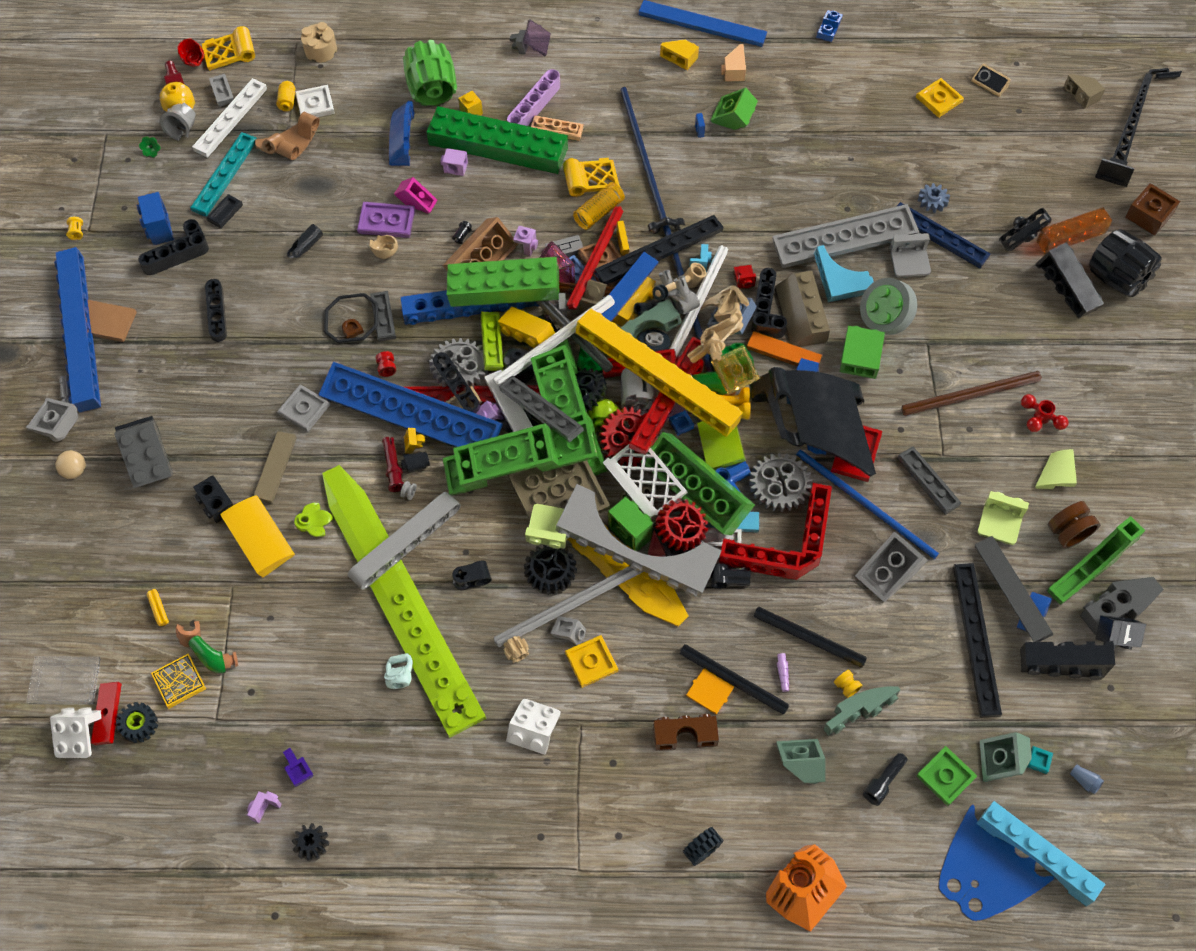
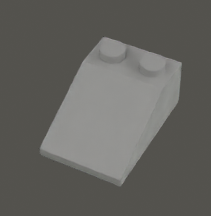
(891, 567)

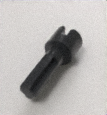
(878, 788)

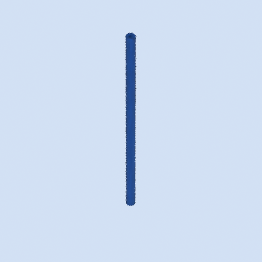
(867, 504)

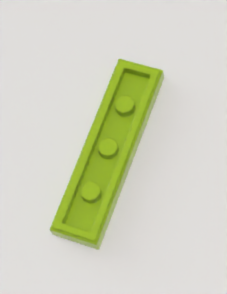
(491, 341)

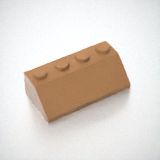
(487, 243)

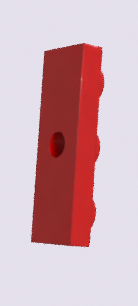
(108, 703)

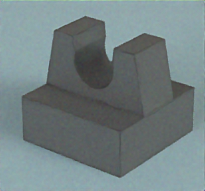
(518, 42)

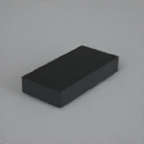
(224, 211)

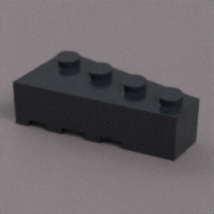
(1068, 659)

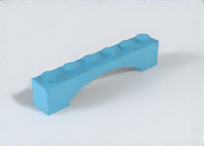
(1070, 874)

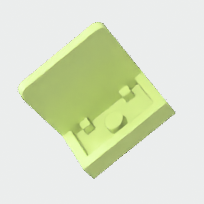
(1002, 517)
(543, 527)

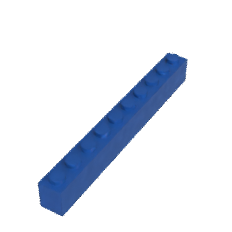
(79, 343)

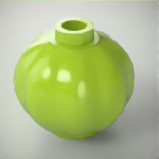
(601, 412)

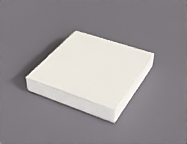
(315, 101)

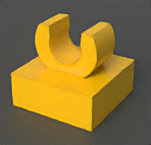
(412, 440)

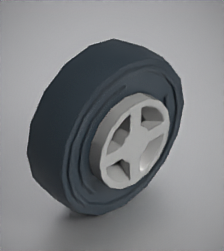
(655, 340)

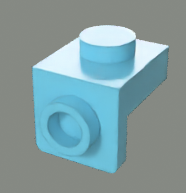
(705, 257)

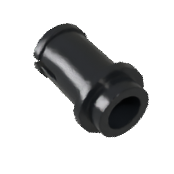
(463, 230)

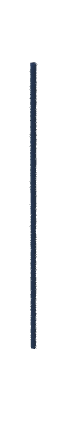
(658, 202)

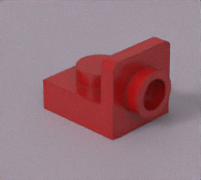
(744, 276)

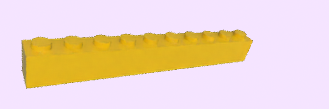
(659, 372)

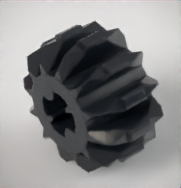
(309, 850)

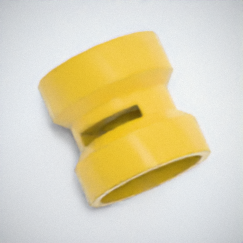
(846, 682)

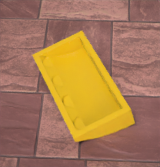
(257, 535)

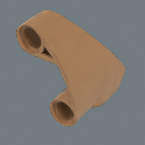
(292, 141)

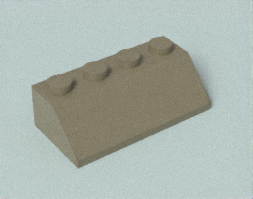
(802, 309)

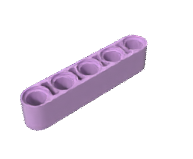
(536, 98)

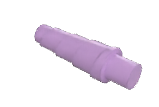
(782, 666)

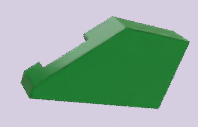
(587, 362)

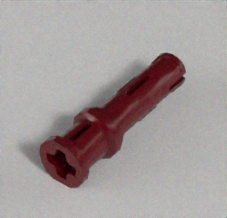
(393, 470)

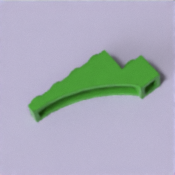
(1097, 560)

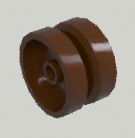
(1074, 524)

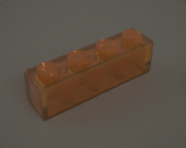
(1074, 229)

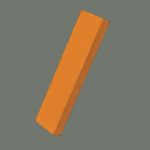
(780, 350)

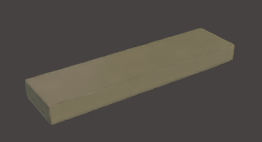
(275, 466)

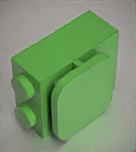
(862, 352)

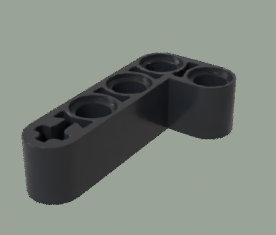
(177, 251)
(764, 300)

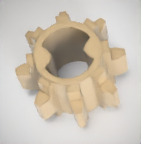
(516, 649)

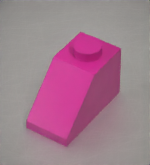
(414, 194)

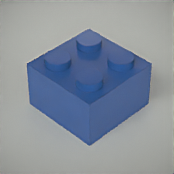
(154, 218)

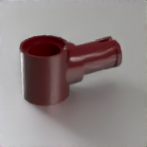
(172, 74)

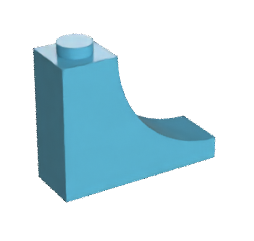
(838, 281)

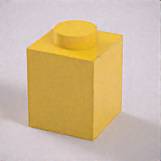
(470, 103)

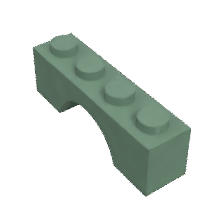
(662, 316)

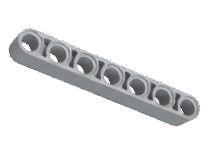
(403, 540)

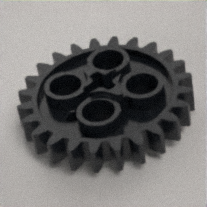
(592, 387)

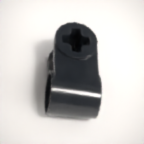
(473, 575)

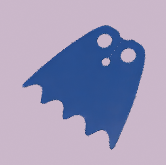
(992, 862)

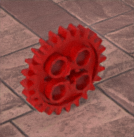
(634, 420)

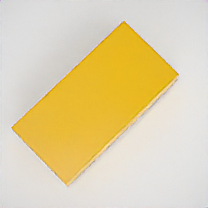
(622, 238)

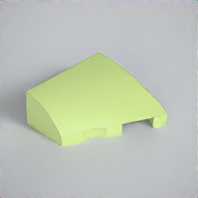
(1058, 471)

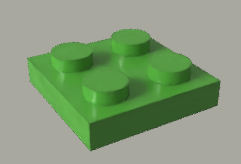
(946, 776)

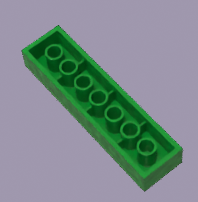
(498, 140)

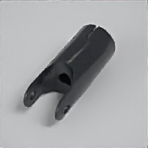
(305, 241)

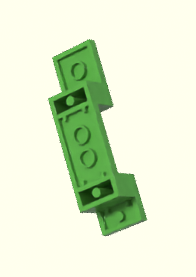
(558, 385)
(513, 453)

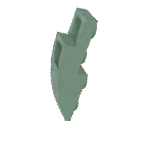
(865, 703)

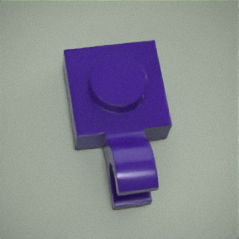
(298, 769)

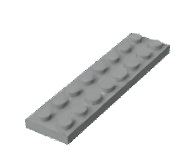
(844, 235)

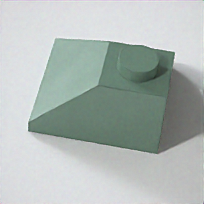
(1004, 756)
(803, 759)

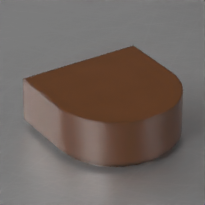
(352, 328)

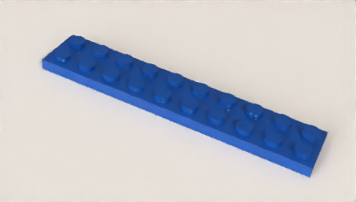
(406, 407)

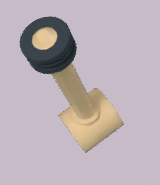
(693, 277)

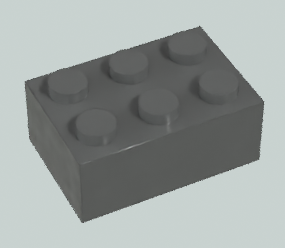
(143, 453)

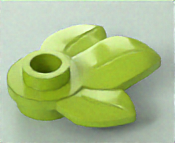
(315, 519)

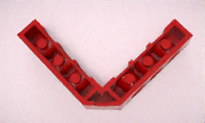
(783, 563)

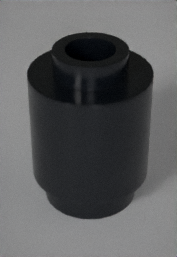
(415, 462)

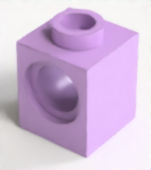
(454, 162)

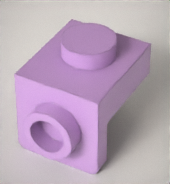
(526, 237)
(491, 411)
(258, 806)

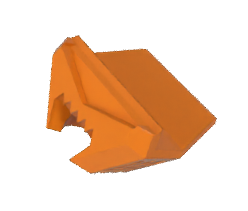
(806, 887)

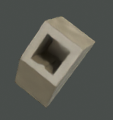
(1084, 89)

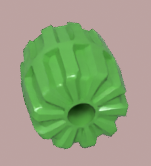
(429, 73)

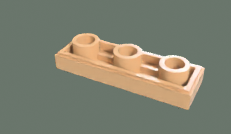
(572, 129)

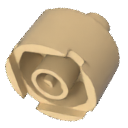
(319, 42)

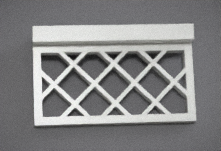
(630, 486)

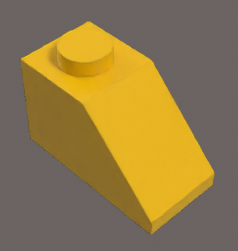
(680, 53)

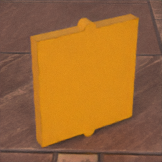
(710, 691)

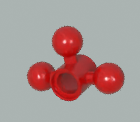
(1035, 423)

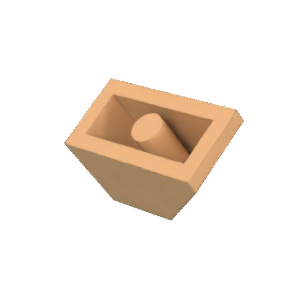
(734, 65)

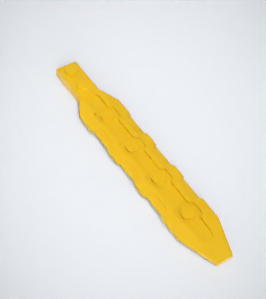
(647, 593)

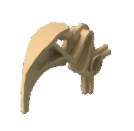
(729, 323)

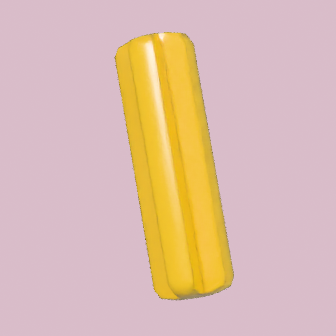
(157, 607)

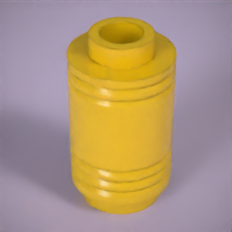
(286, 96)

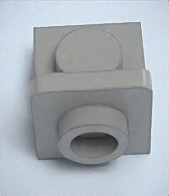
(569, 629)

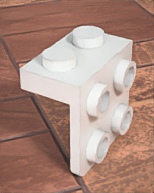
(532, 726)
(71, 732)

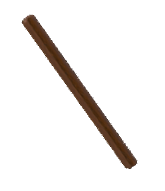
(971, 393)

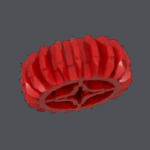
(696, 526)

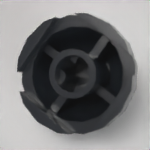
(514, 354)

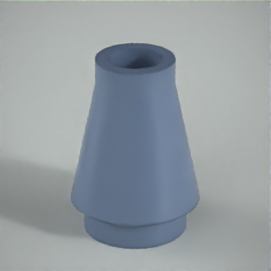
(1089, 780)

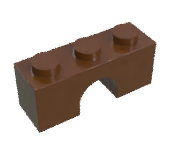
(702, 728)

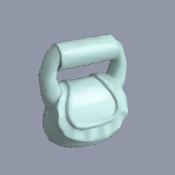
(400, 676)

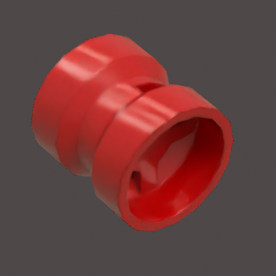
(385, 362)

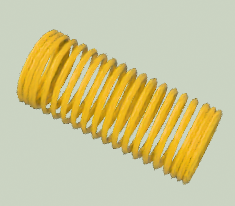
(586, 215)

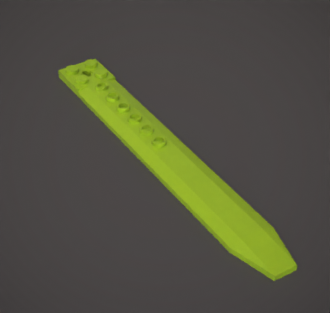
(404, 607)

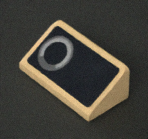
(991, 80)

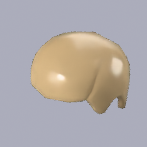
(384, 246)
(70, 464)

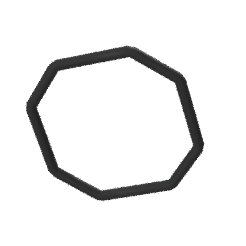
(351, 339)

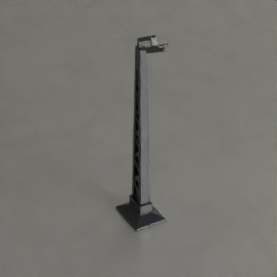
(1116, 169)

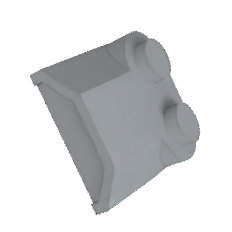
(54, 419)

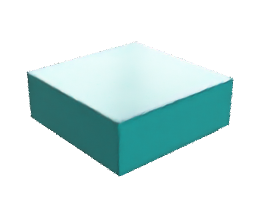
(1040, 760)

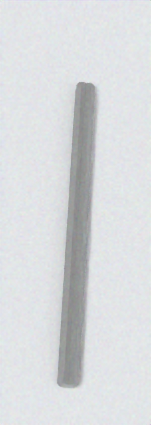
(566, 605)

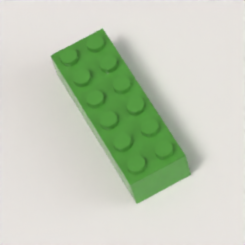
(503, 281)
(718, 499)

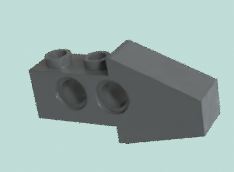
(1135, 594)

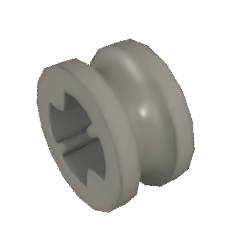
(408, 490)

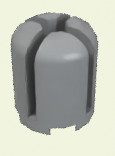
(636, 392)

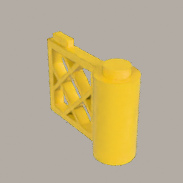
(241, 45)
(577, 176)

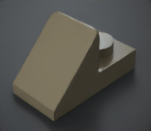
(593, 294)

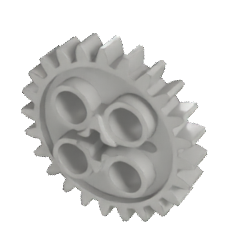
(465, 357)
(797, 478)

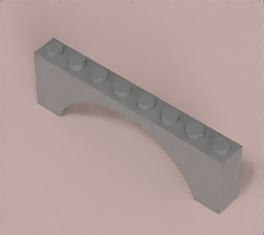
(687, 570)

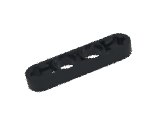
(215, 310)
(455, 383)

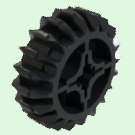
(563, 575)

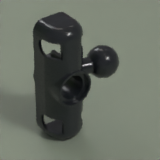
(1025, 229)

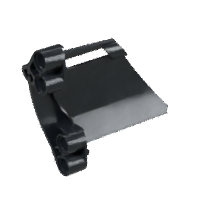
(822, 411)

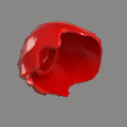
(190, 52)

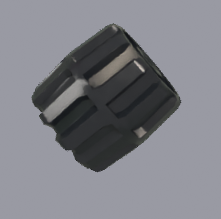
(1125, 263)

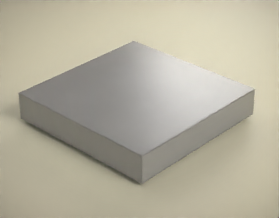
(303, 408)

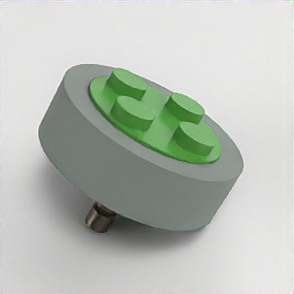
(888, 306)

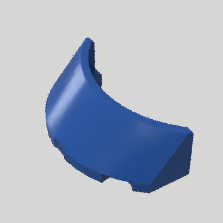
(400, 134)

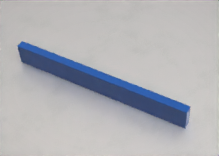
(702, 23)

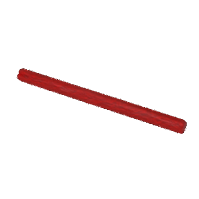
(594, 258)

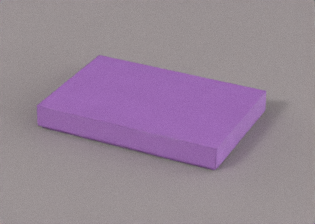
(386, 219)

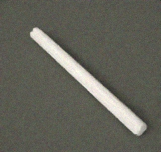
(701, 294)
(549, 343)

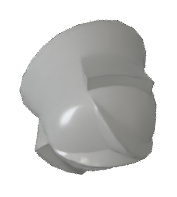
(178, 116)

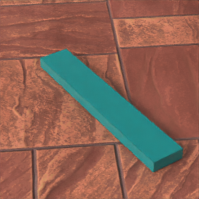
(223, 174)

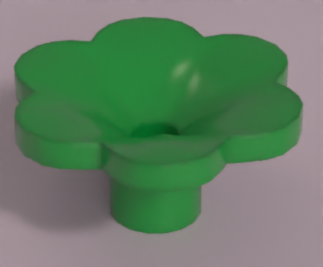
(149, 146)

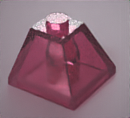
(565, 265)

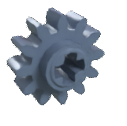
(933, 198)

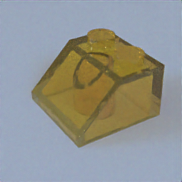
(735, 370)

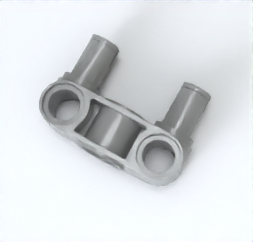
(681, 297)

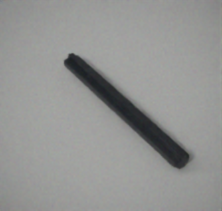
(810, 637)
(734, 679)

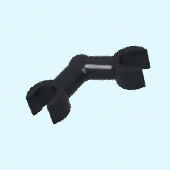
(655, 226)

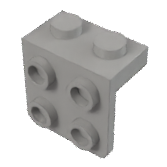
(910, 255)

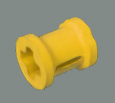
(74, 228)

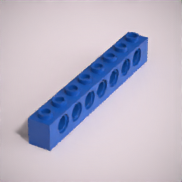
(430, 301)

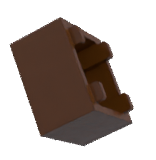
(1152, 209)

